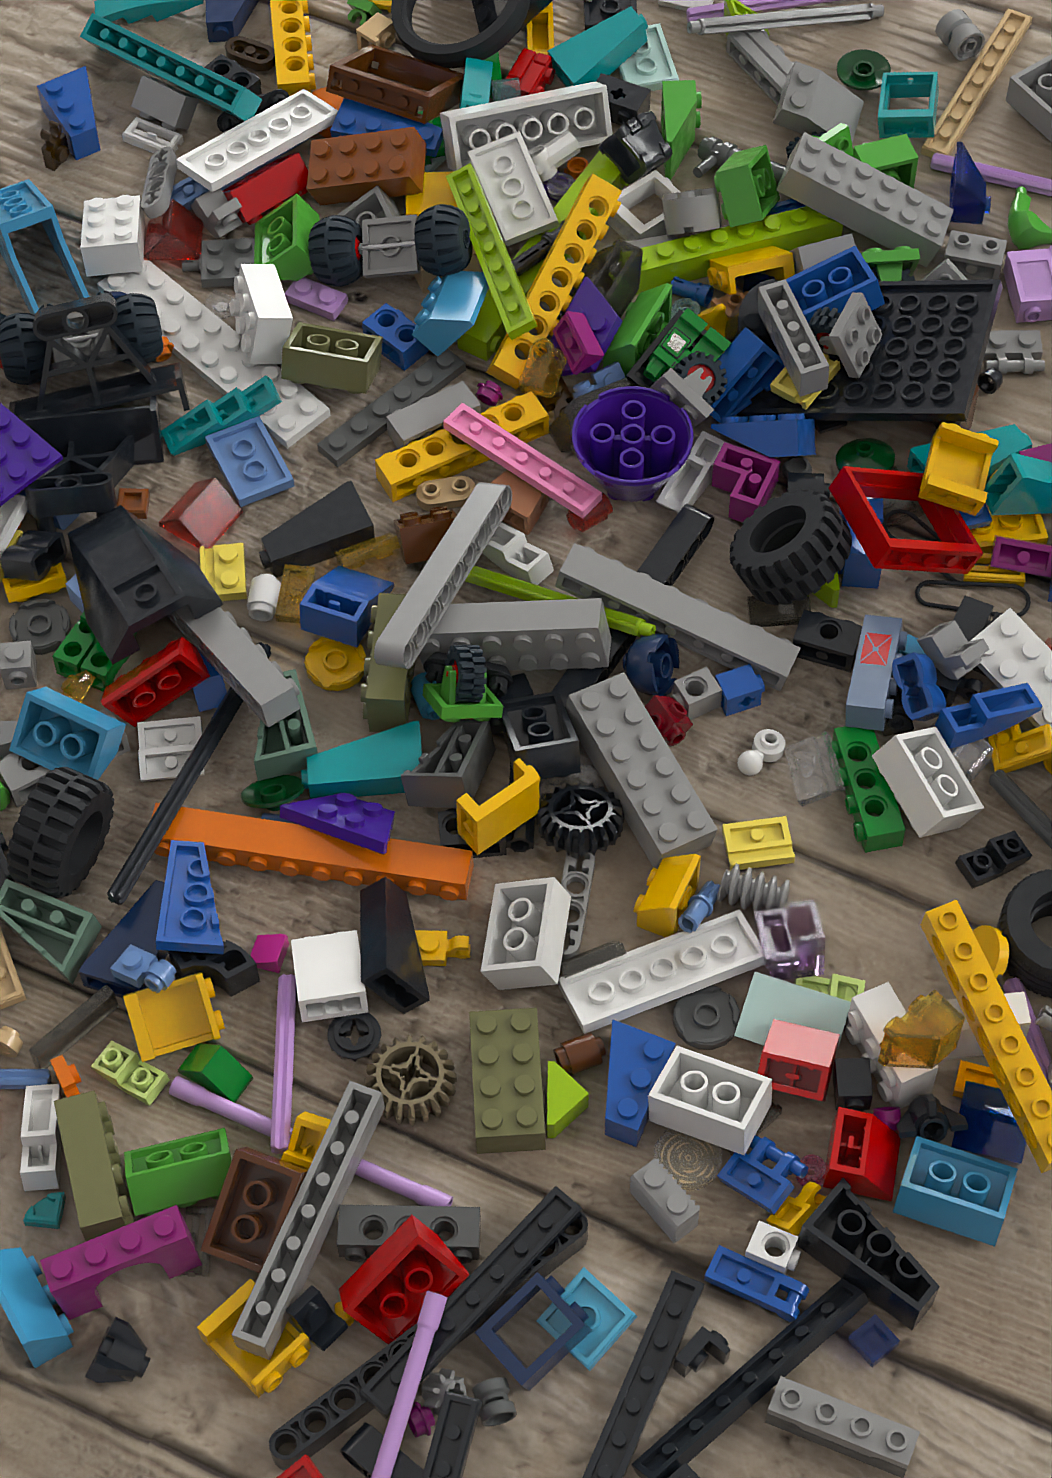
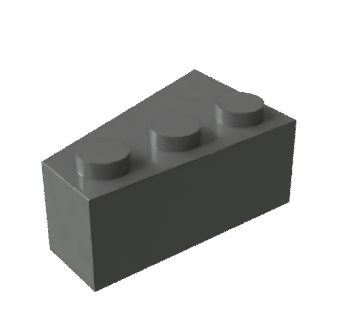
(452, 767)

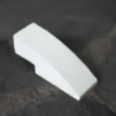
(693, 476)
(517, 557)
(40, 1138)

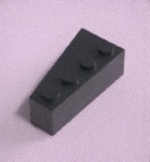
(861, 1251)

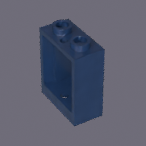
(531, 1375)

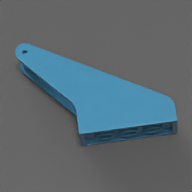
(22, 207)

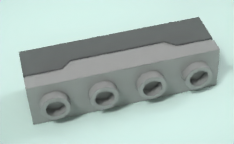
(842, 1427)

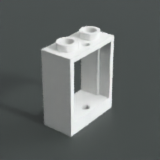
(626, 223)

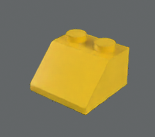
(668, 894)

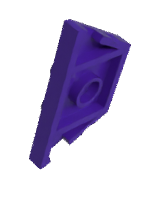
(600, 316)
(344, 818)

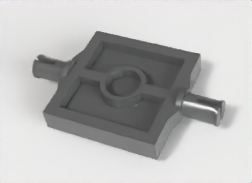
(221, 261)

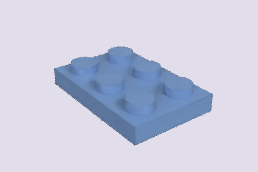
(249, 461)

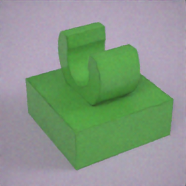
(362, 8)

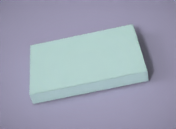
(650, 63)
(784, 1001)

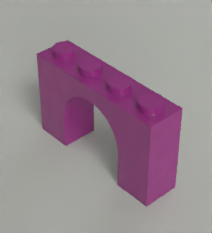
(80, 1269)

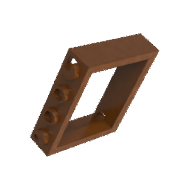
(357, 85)

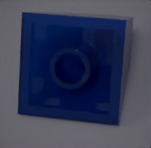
(967, 189)
(991, 1125)

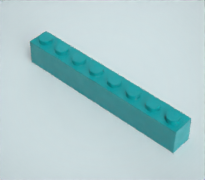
(171, 68)

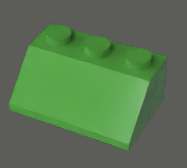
(284, 237)
(640, 327)
(177, 1171)

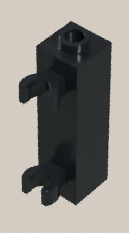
(971, 618)

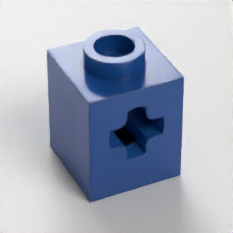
(740, 689)

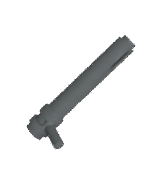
(716, 153)

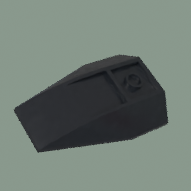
(133, 579)

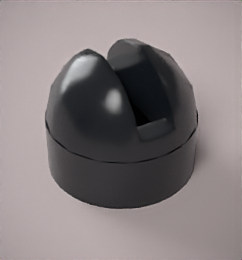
(985, 378)

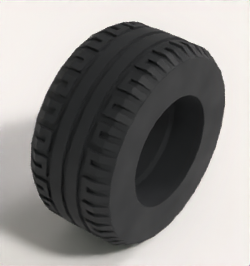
(1028, 955)

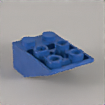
(782, 438)
(341, 605)

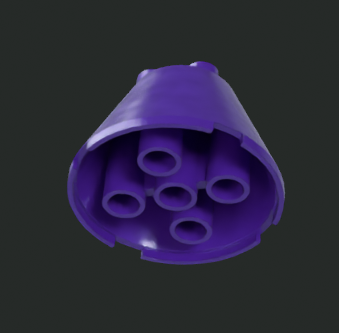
(632, 441)

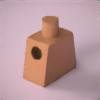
(526, 502)

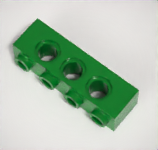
(873, 831)

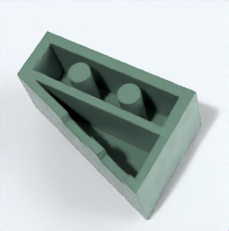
(285, 744)
(49, 926)

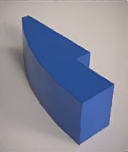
(987, 714)

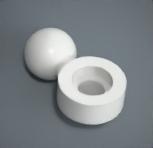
(751, 761)

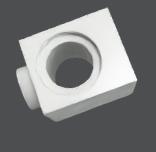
(770, 1236)

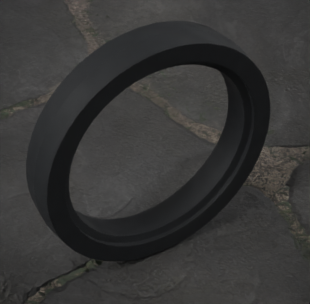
(455, 54)

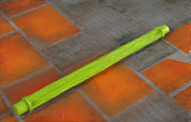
(531, 592)

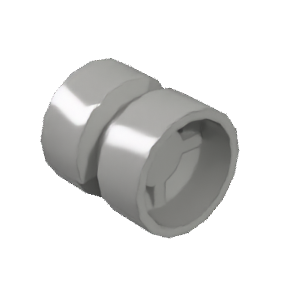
(960, 34)

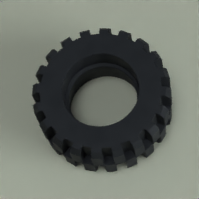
(790, 547)
(60, 832)

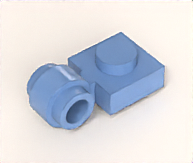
(601, 378)
(141, 967)

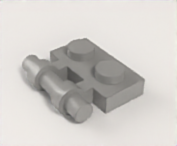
(1014, 351)

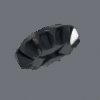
(343, 1026)

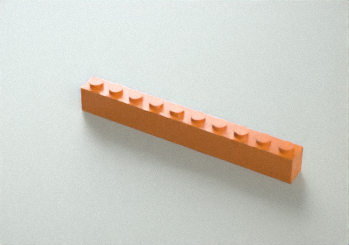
(307, 852)

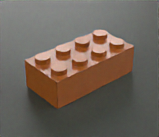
(354, 164)

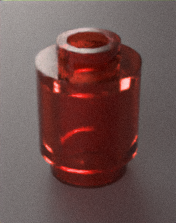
(594, 517)

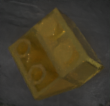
(922, 1035)

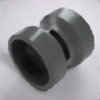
(496, 1405)

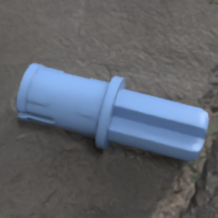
(699, 907)

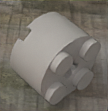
(691, 211)

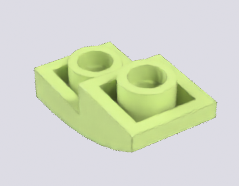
(129, 1073)

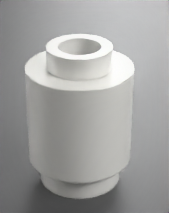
(263, 597)

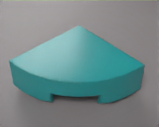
(46, 1212)

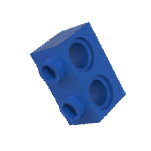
(396, 335)

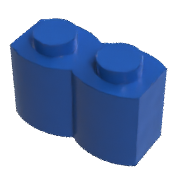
(917, 679)

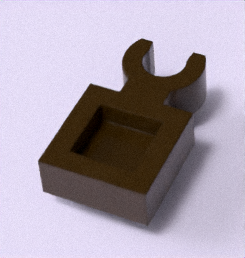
(56, 146)
(559, 400)

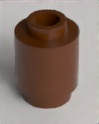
(580, 1053)

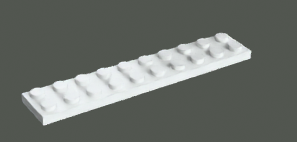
(216, 351)

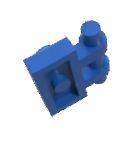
(758, 1182)

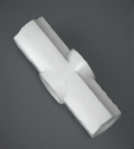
(554, 154)

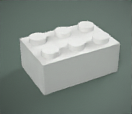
(113, 235)
(261, 313)
(927, 781)
(526, 933)
(864, 1028)
(710, 1100)

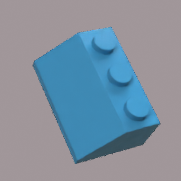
(449, 309)
(65, 733)
(955, 1190)
(31, 1309)

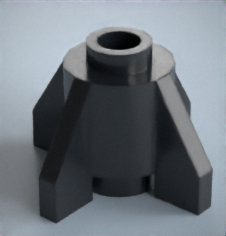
(929, 1118)
(119, 1355)

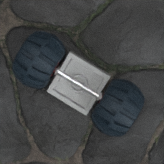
(390, 245)
(24, 353)

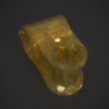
(544, 371)

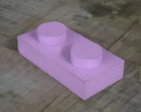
(316, 298)

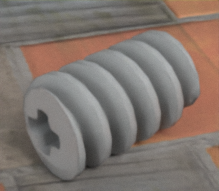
(753, 890)

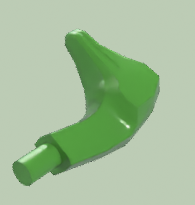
(1025, 226)

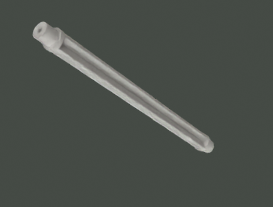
(785, 19)

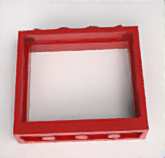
(954, 554)

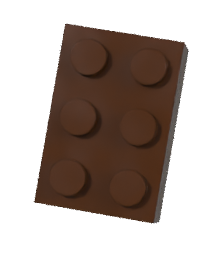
(252, 1208)

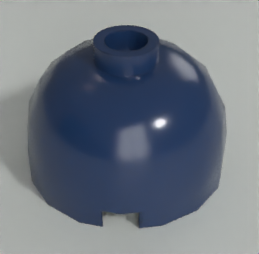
(651, 664)

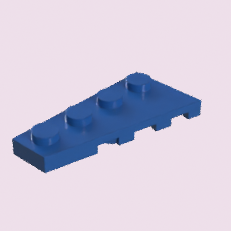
(362, 118)
(188, 906)

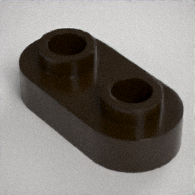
(250, 53)

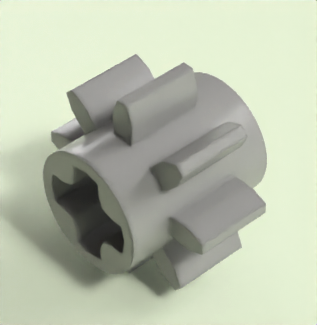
(436, 1385)

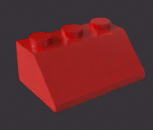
(269, 187)
(156, 682)
(393, 1281)

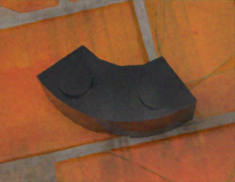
(747, 316)
(230, 971)

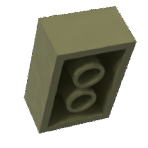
(331, 358)

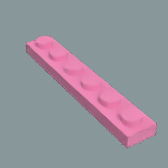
(522, 460)

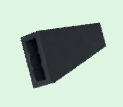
(318, 531)
(390, 947)

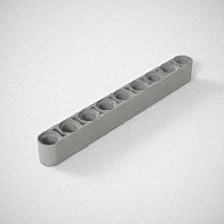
(442, 576)

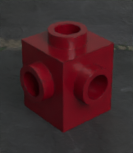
(669, 718)

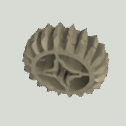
(435, 1089)

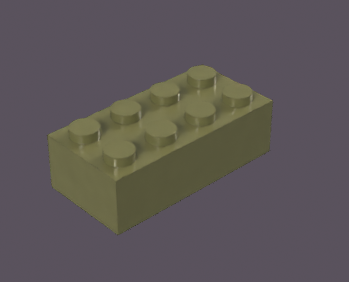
(386, 688)
(507, 1080)
(93, 1164)

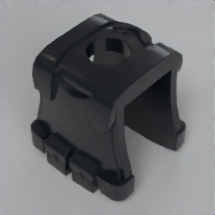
(637, 147)

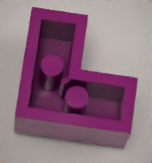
(748, 478)

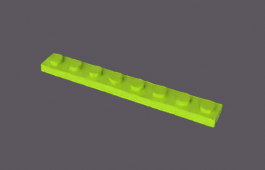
(492, 252)

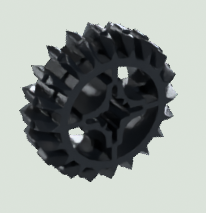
(580, 819)

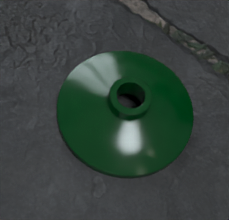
(862, 69)
(866, 454)
(272, 792)

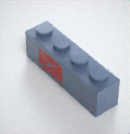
(872, 675)

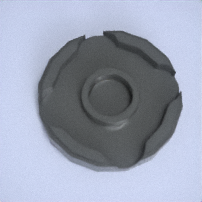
(42, 624)
(706, 1018)

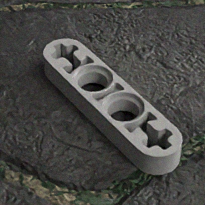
(159, 182)
(580, 901)

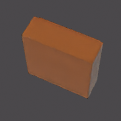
(134, 501)

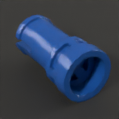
(698, 292)

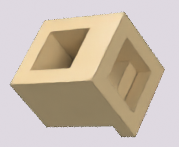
(376, 31)

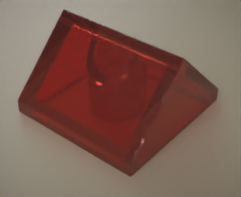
(174, 235)
(202, 514)

